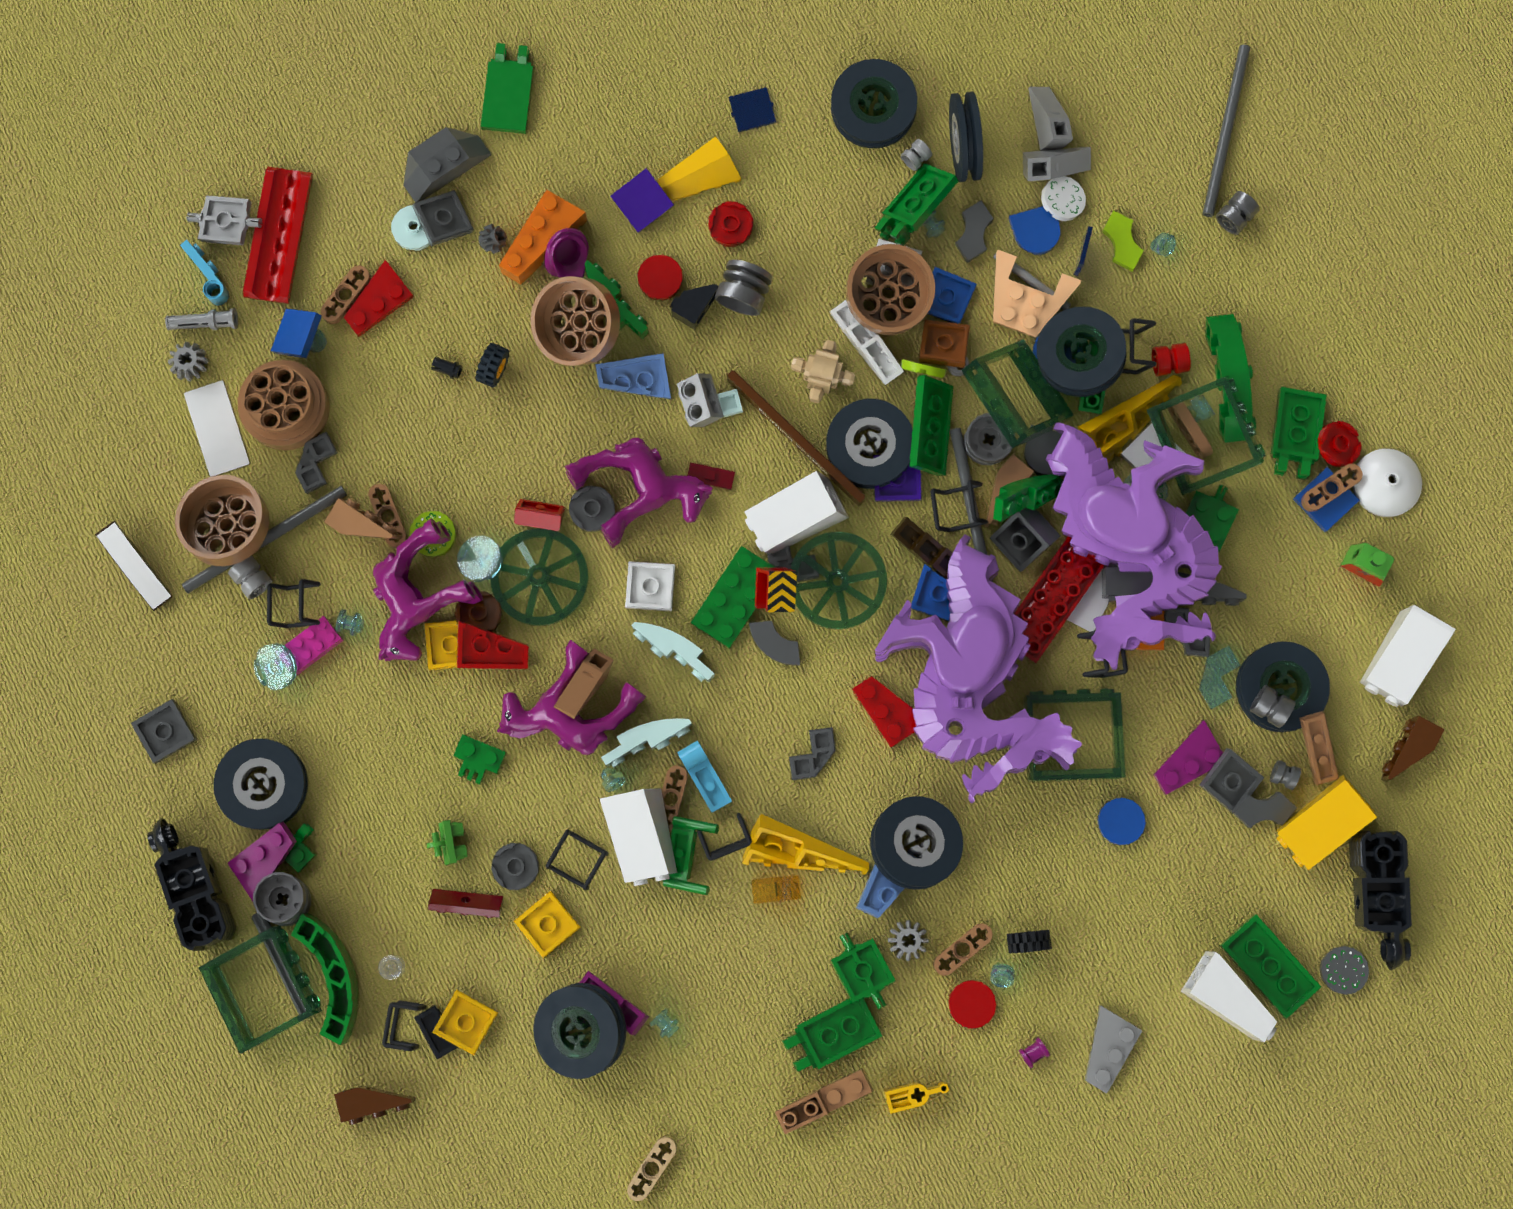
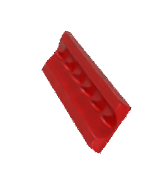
(278, 240)
(1056, 596)

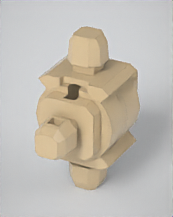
(822, 371)

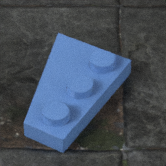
(636, 376)
(878, 893)

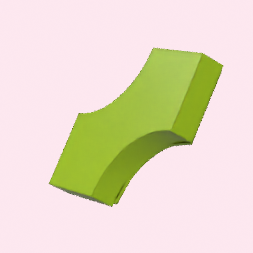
(1125, 249)

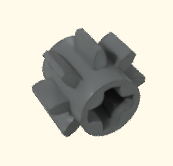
(492, 238)

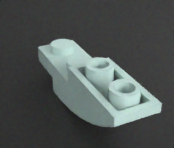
(666, 642)
(655, 733)

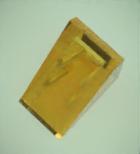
(776, 889)

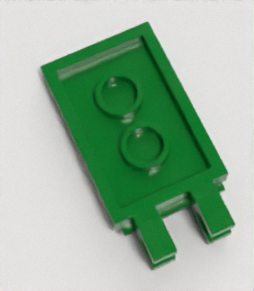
(507, 92)
(915, 203)
(1297, 430)
(833, 1034)

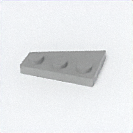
(1110, 1048)

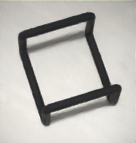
(1149, 364)
(977, 521)
(303, 583)
(1103, 673)
(728, 848)
(603, 853)
(406, 1046)

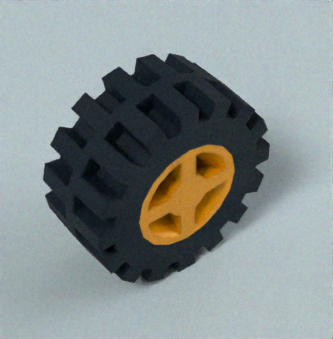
(492, 365)

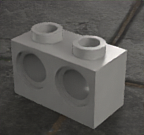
(703, 399)

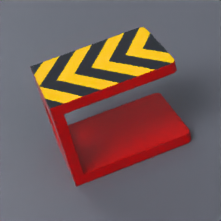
(775, 589)

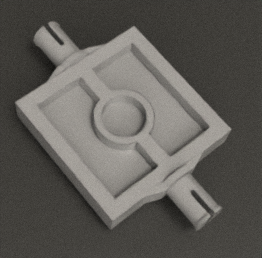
(224, 220)

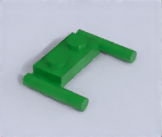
(683, 845)

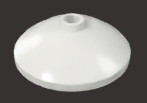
(1380, 495)

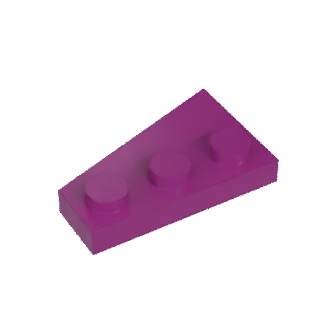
(1189, 760)
(262, 857)

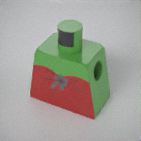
(1369, 563)

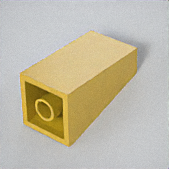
(1325, 823)

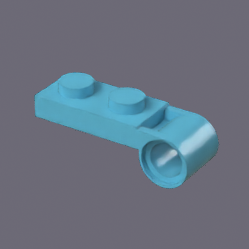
(209, 271)
(704, 776)

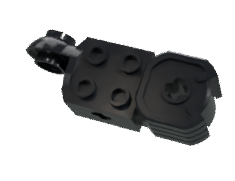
(190, 890)
(1382, 891)

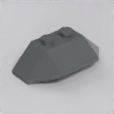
(441, 161)

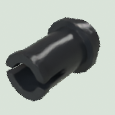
(446, 367)

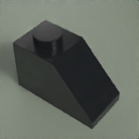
(693, 305)

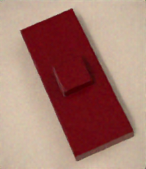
(712, 476)

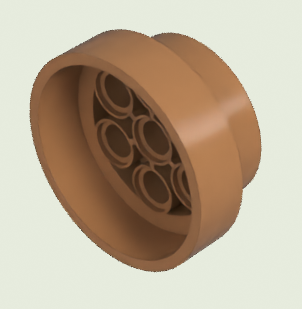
(902, 262)
(555, 302)
(286, 433)
(196, 515)

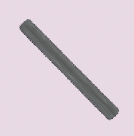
(262, 925)

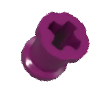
(1034, 1053)

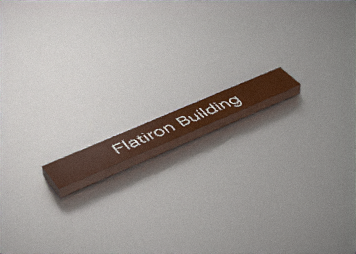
(796, 438)

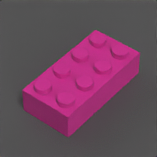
(313, 644)

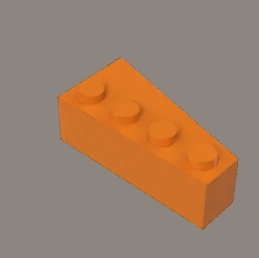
(530, 245)

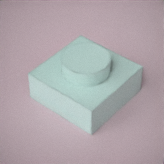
(730, 403)

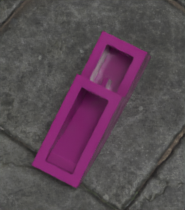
(633, 1015)

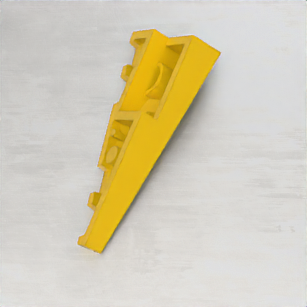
(700, 171)
(1126, 420)
(782, 844)

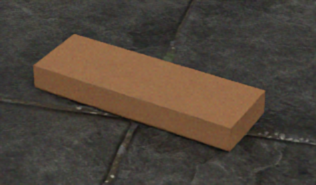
(1319, 748)

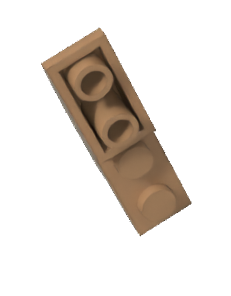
(823, 1101)

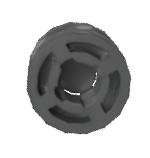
(1285, 775)

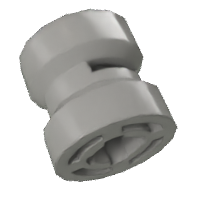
(916, 155)

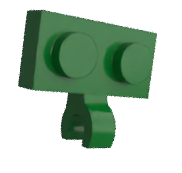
(301, 854)

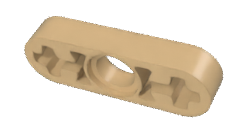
(636, 1180)

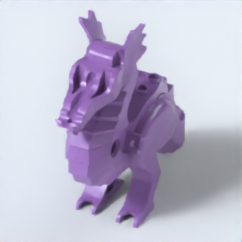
(1139, 535)
(968, 673)

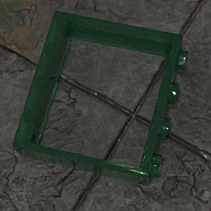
(999, 404)
(1239, 408)
(1082, 696)
(227, 1004)

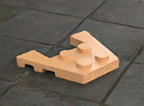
(1022, 306)

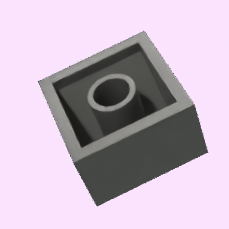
(1024, 537)

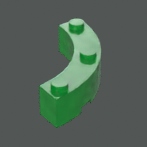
(1226, 342)
(338, 974)

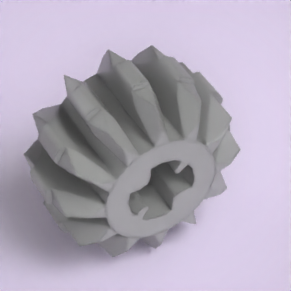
(188, 353)
(906, 932)

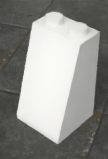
(795, 513)
(1406, 655)
(640, 835)
(1226, 995)

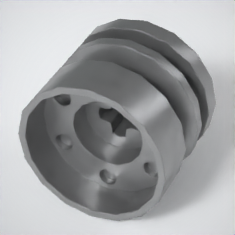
(743, 287)
(975, 435)
(269, 894)

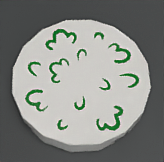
(1063, 198)

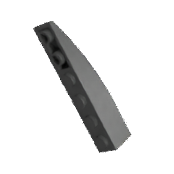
(1130, 583)

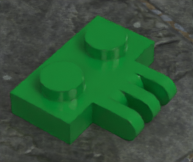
(478, 758)

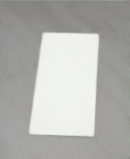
(216, 428)
(1091, 605)

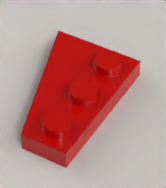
(377, 300)
(488, 650)
(886, 710)

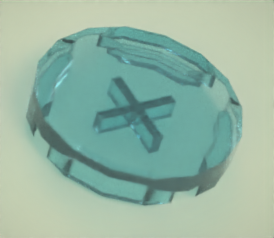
(479, 558)

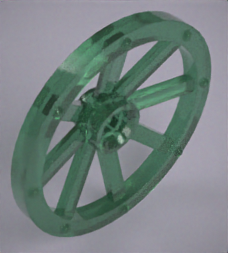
(837, 573)
(581, 587)

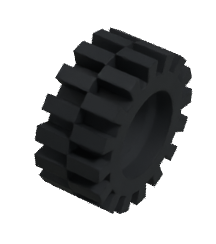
(1029, 941)

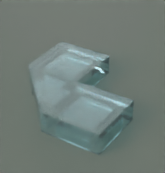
(1212, 685)

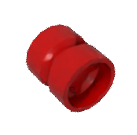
(1175, 359)

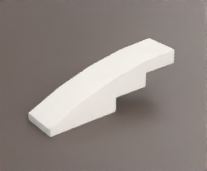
(867, 344)

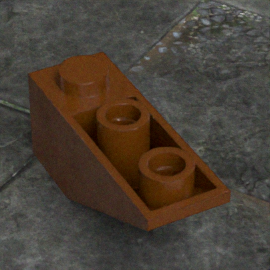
(1417, 742)
(364, 1101)

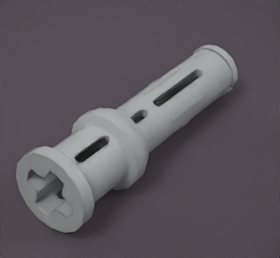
(211, 319)

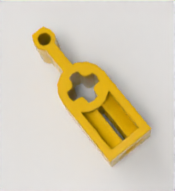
(906, 1091)

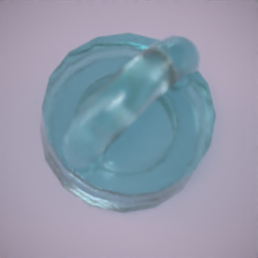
(1163, 244)
(319, 342)
(614, 781)
(1002, 975)

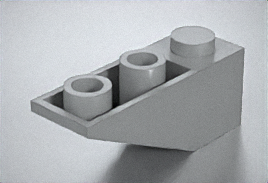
(1050, 119)
(1055, 163)

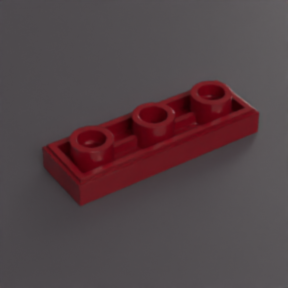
(465, 903)

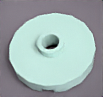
(406, 237)

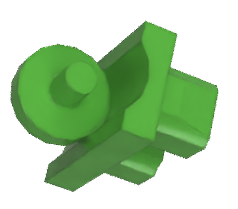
(447, 832)

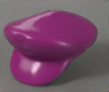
(567, 253)

